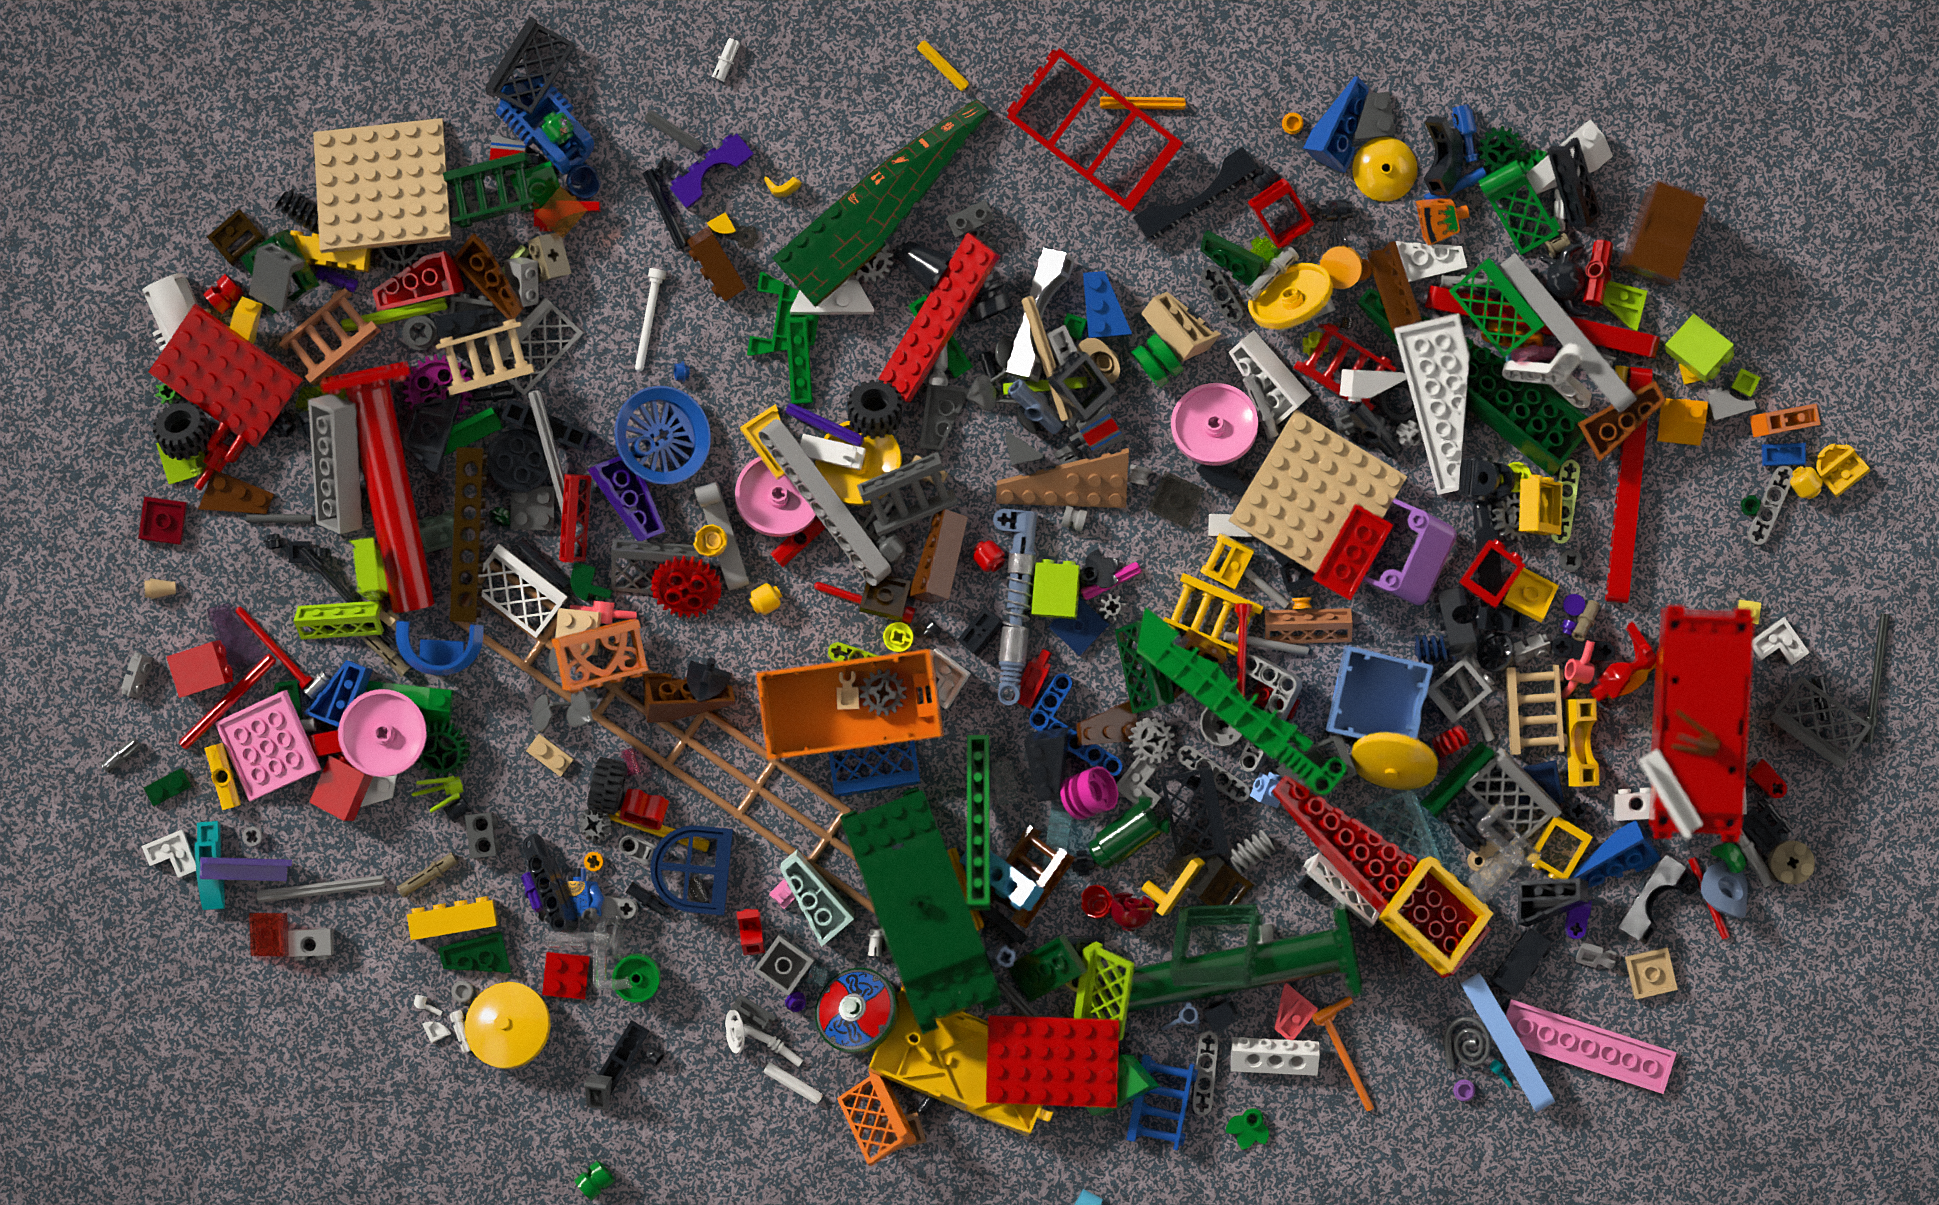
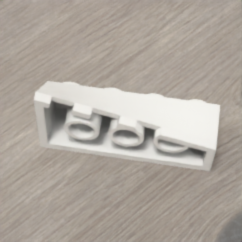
(1276, 381)

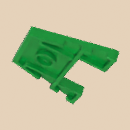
(786, 299)

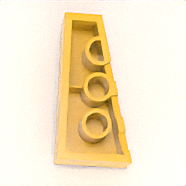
(350, 260)

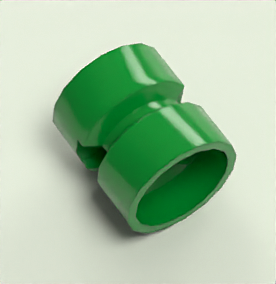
(593, 1180)

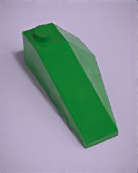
(432, 702)

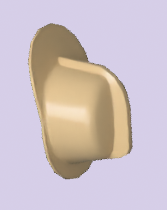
(1102, 356)

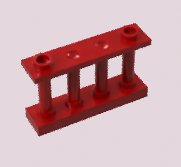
(1326, 378)

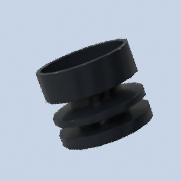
(988, 302)
(1466, 829)

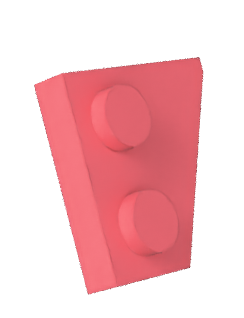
(1293, 1013)

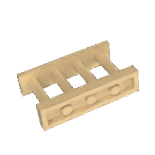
(500, 372)
(1515, 699)

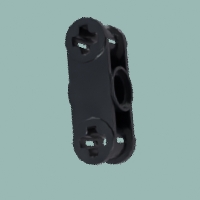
(1575, 649)

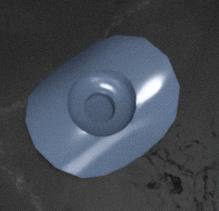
(1725, 890)

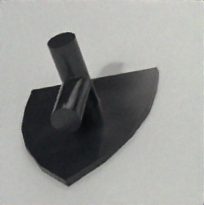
(705, 680)

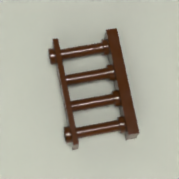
(1047, 878)

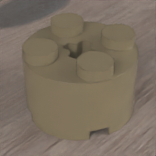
(1801, 869)

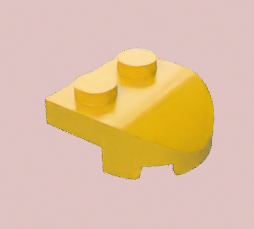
(1840, 468)

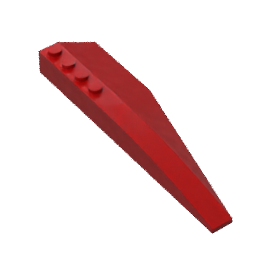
(1380, 869)

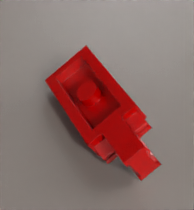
(1034, 679)

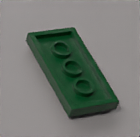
(1047, 968)

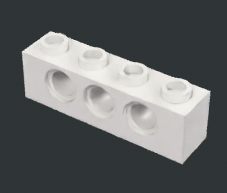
(1274, 1056)

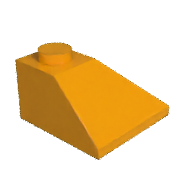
(1682, 421)

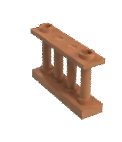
(349, 344)

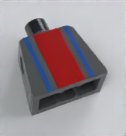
(1098, 430)

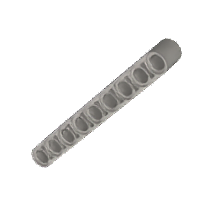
(1567, 332)
(824, 502)

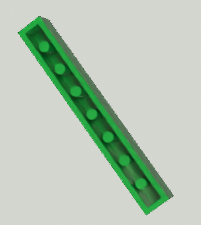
(978, 822)

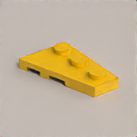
(751, 430)

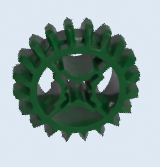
(457, 744)

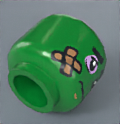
(557, 127)

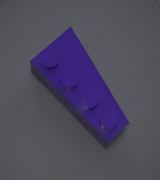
(628, 497)

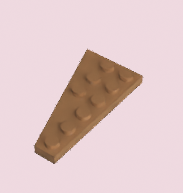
(1077, 483)

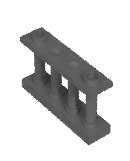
(900, 477)

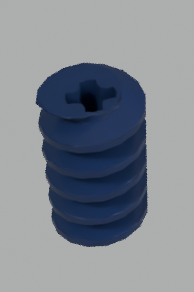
(1431, 648)

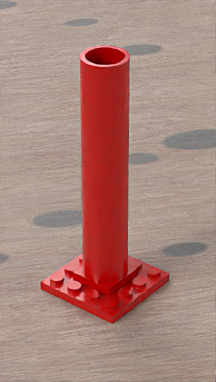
(387, 482)

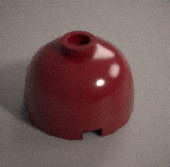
(1131, 912)

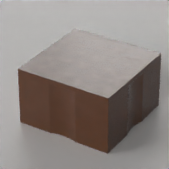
(1662, 233)

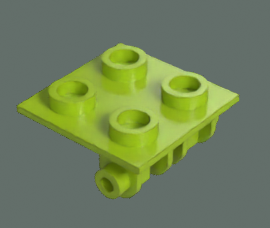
(182, 469)

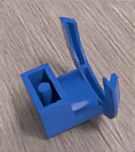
(439, 656)

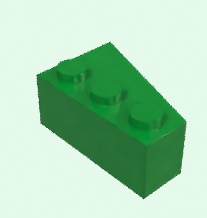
(1132, 1084)

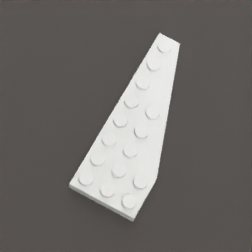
(1437, 376)

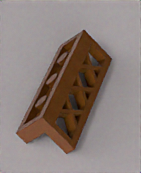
(1394, 289)

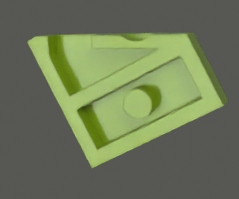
(1625, 303)

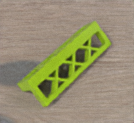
(336, 616)

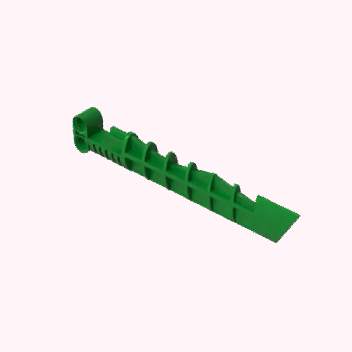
(1215, 691)

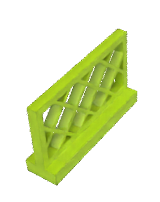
(1089, 985)

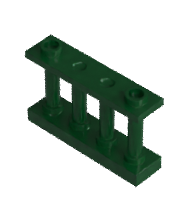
(477, 173)

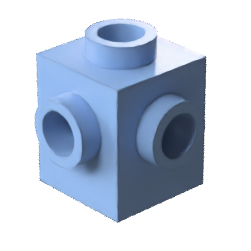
(1263, 789)

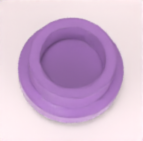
(1464, 1090)

